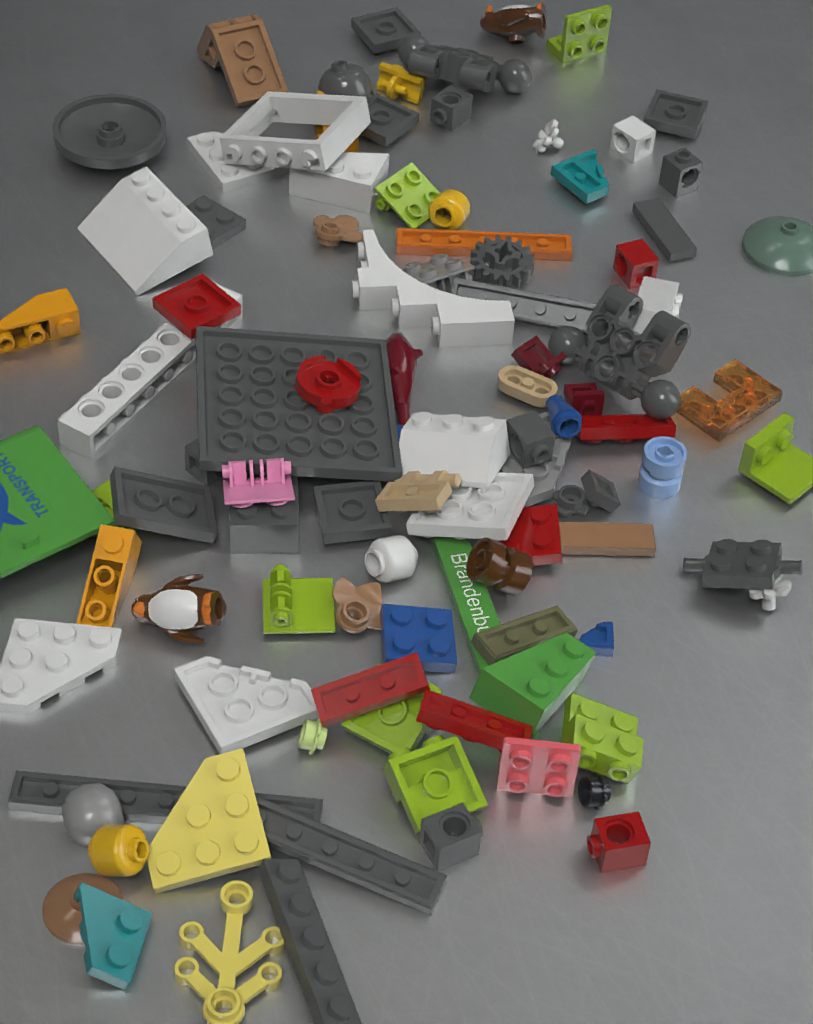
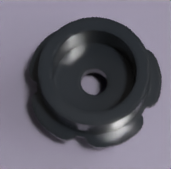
(594, 791)

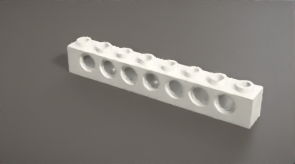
(130, 388)

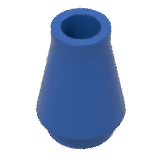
(563, 418)

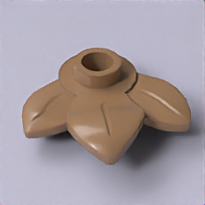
(331, 231)
(359, 602)

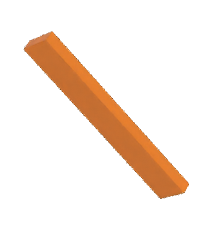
(461, 242)

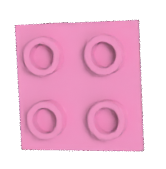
(243, 491)

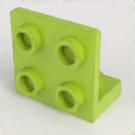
(583, 35)
(777, 463)

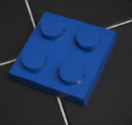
(420, 631)

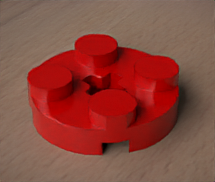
(313, 384)

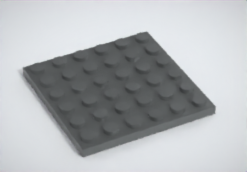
(255, 413)

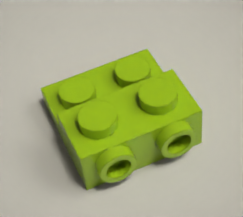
(391, 725)
(605, 737)
(433, 779)

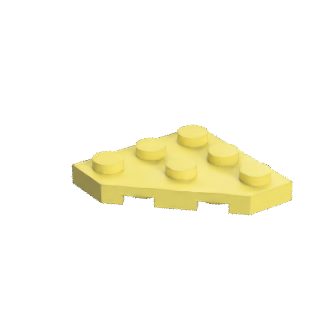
(210, 828)

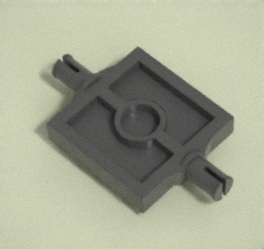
(742, 564)

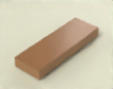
(607, 539)

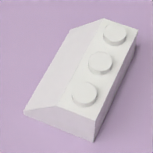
(456, 444)

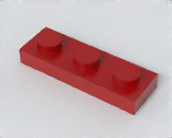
(624, 428)
(370, 689)
(469, 721)

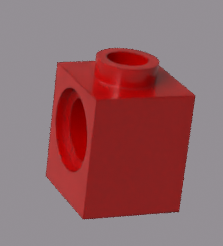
(634, 261)
(623, 829)

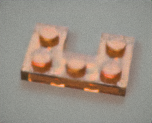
(747, 399)

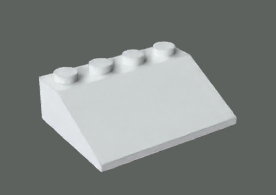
(145, 232)

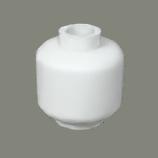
(391, 559)

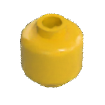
(449, 210)
(118, 850)

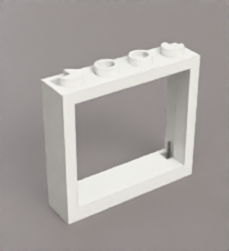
(344, 114)

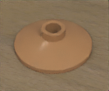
(61, 910)

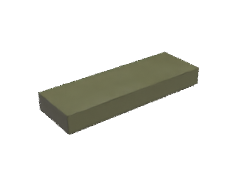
(522, 634)

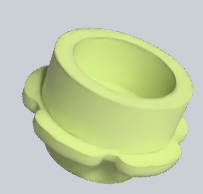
(312, 736)

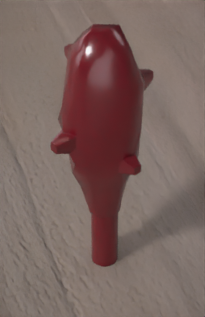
(402, 367)

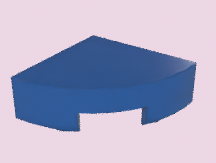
(600, 639)

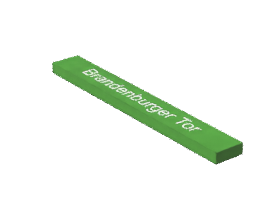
(468, 597)

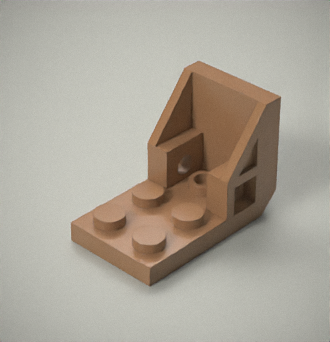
(245, 57)

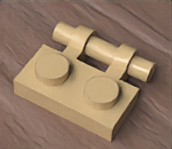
(417, 492)

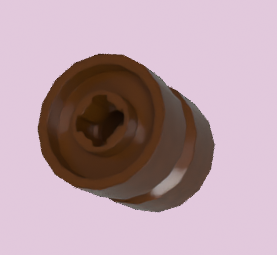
(499, 566)

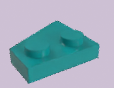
(582, 176)
(111, 935)

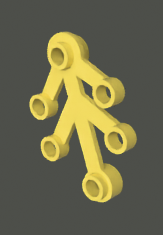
(229, 962)

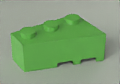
(534, 681)

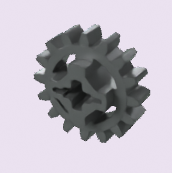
(502, 262)

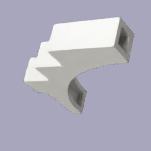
(451, 317)

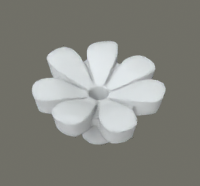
(548, 137)
(769, 596)

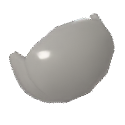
(88, 810)

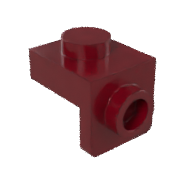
(537, 358)
(584, 398)

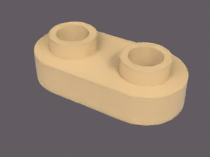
(526, 385)

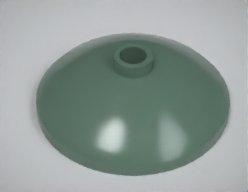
(780, 245)

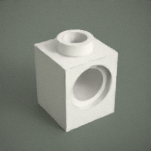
(632, 139)

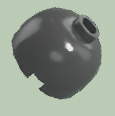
(346, 80)

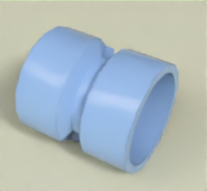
(662, 467)

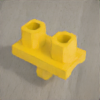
(399, 83)

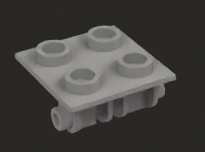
(440, 271)

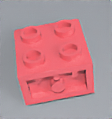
(538, 767)

